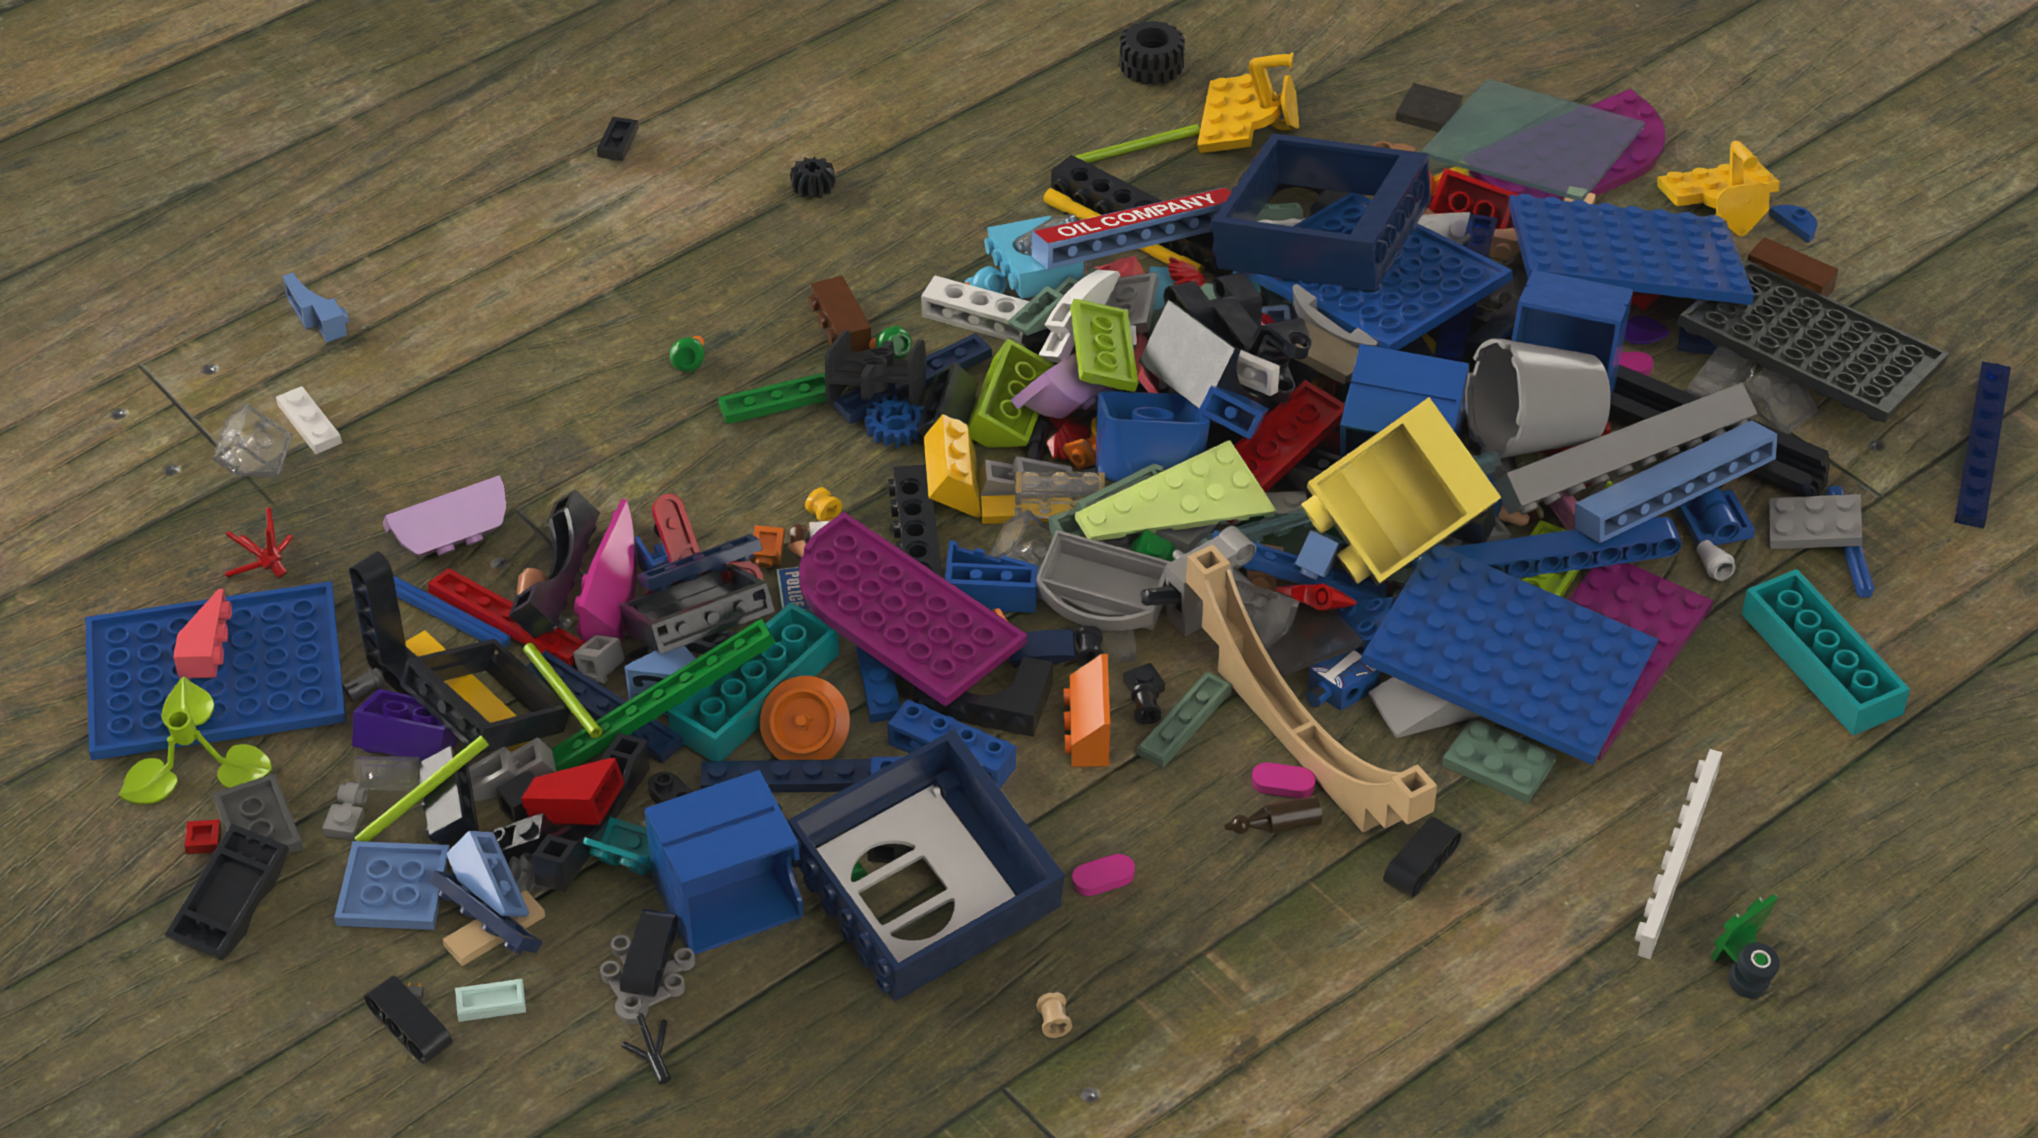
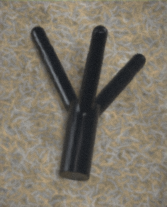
(654, 1054)

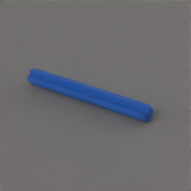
(1856, 560)
(449, 613)

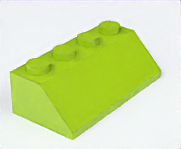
(994, 416)

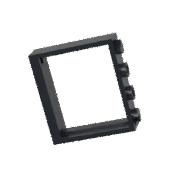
(696, 608)
(425, 680)

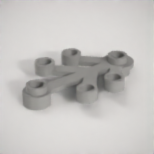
(639, 1002)

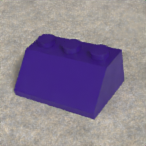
(399, 727)

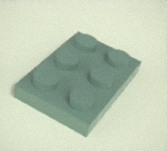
(1499, 760)

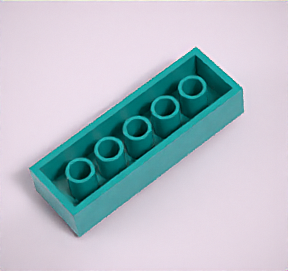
(1825, 652)
(730, 708)

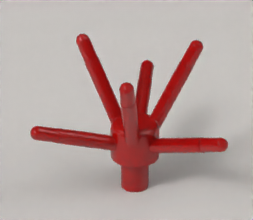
(268, 557)

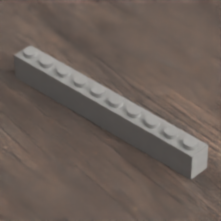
(1624, 448)

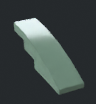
(1037, 311)

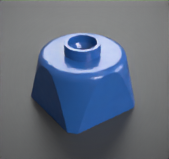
(1146, 430)

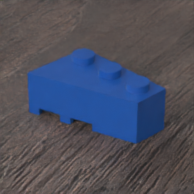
(991, 580)

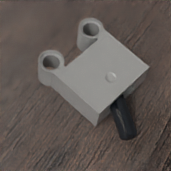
(1182, 603)

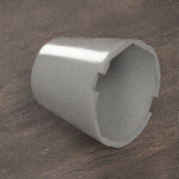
(1534, 398)

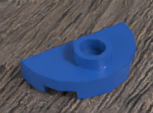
(1796, 220)

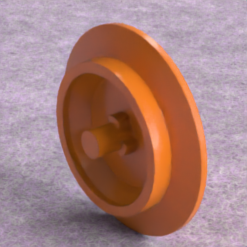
(804, 719)

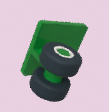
(1754, 961)

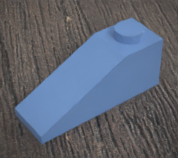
(1319, 554)
(484, 871)

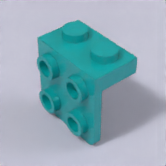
(623, 845)

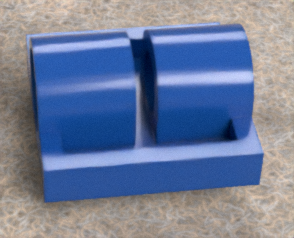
(1716, 518)
(1366, 617)

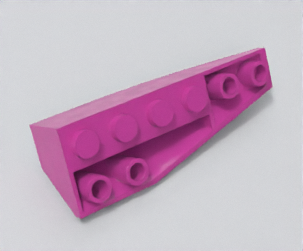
(609, 580)

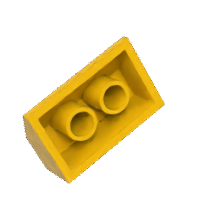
(952, 466)

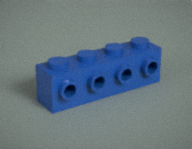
(918, 725)

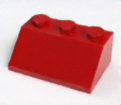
(1466, 194)

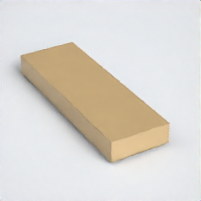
(473, 941)

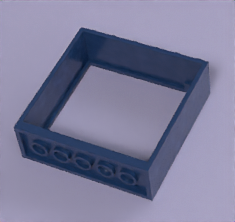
(1352, 260)

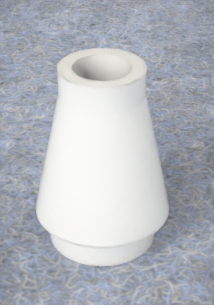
(1716, 561)

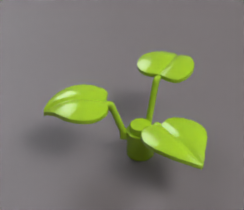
(183, 710)

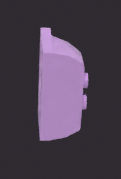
(1059, 391)
(449, 519)

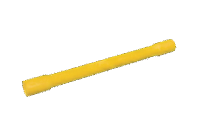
(1081, 212)

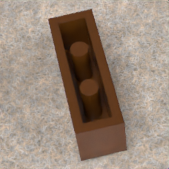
(1794, 266)
(839, 311)

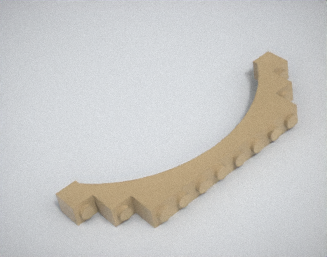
(1360, 789)

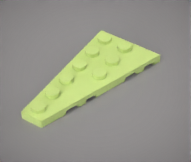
(1186, 496)

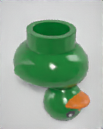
(897, 334)
(687, 353)

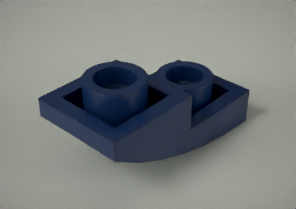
(1047, 645)

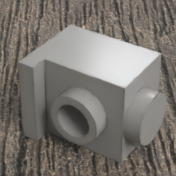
(599, 657)

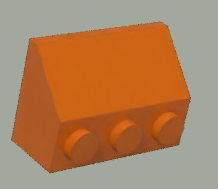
(1088, 714)

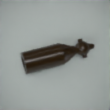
(1280, 816)

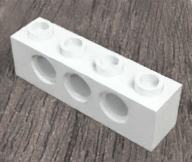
(971, 308)

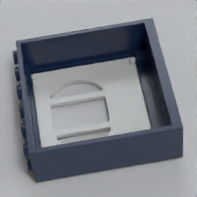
(963, 832)

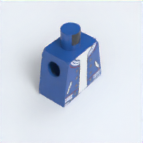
(1341, 681)

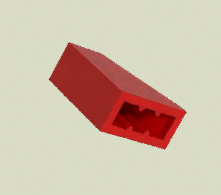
(576, 793)

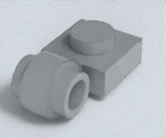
(346, 819)

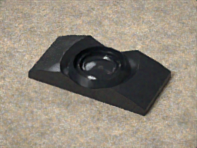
(228, 892)

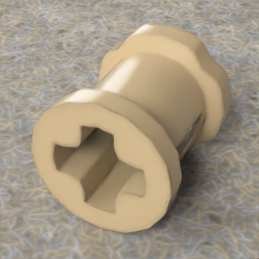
(1054, 1016)

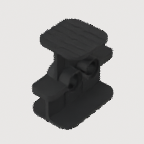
(873, 369)

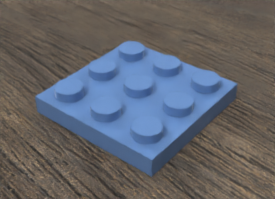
(391, 885)

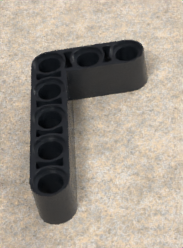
(380, 618)

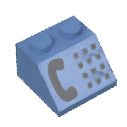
(654, 668)

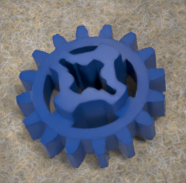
(895, 421)

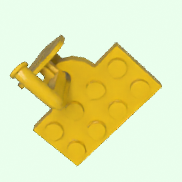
(1245, 104)
(1735, 189)

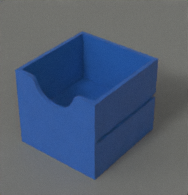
(1574, 317)
(1393, 383)
(724, 862)

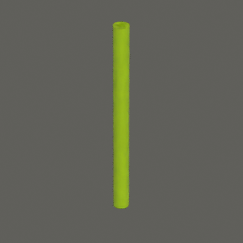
(1140, 144)
(562, 690)
(422, 790)

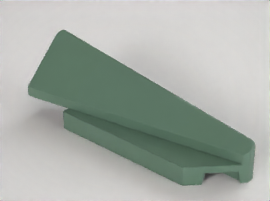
(1066, 520)

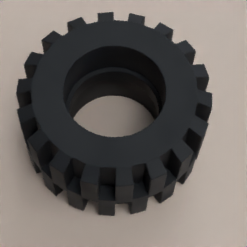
(1152, 52)

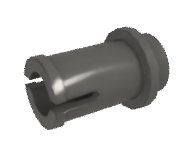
(364, 684)

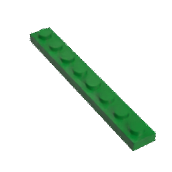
(665, 694)

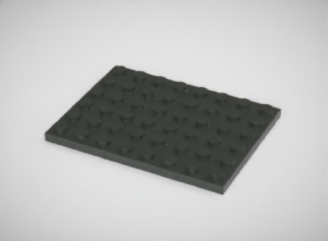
(1818, 343)

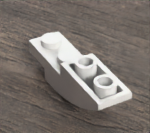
(1092, 288)

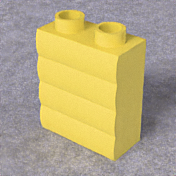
(1399, 494)

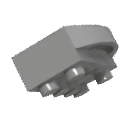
(1100, 582)

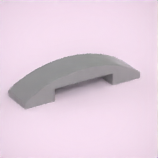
(1306, 308)

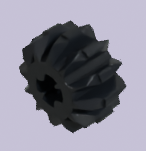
(812, 177)

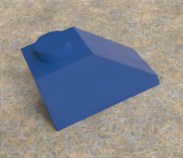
(1233, 411)

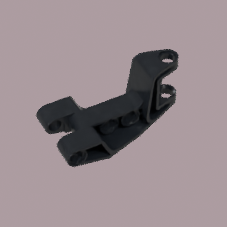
(1238, 319)

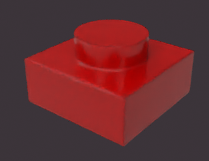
(202, 836)

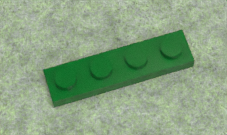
(773, 398)

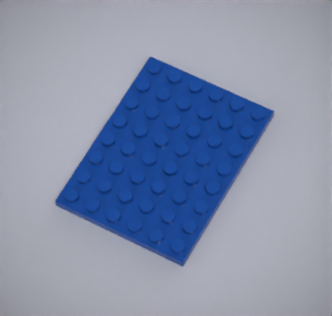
(1631, 248)
(1419, 292)
(1510, 652)
(274, 676)

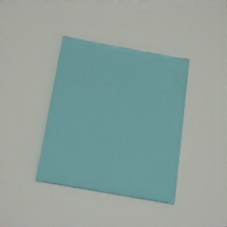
(1534, 139)

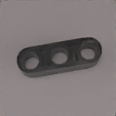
(1422, 857)
(648, 953)
(408, 1019)

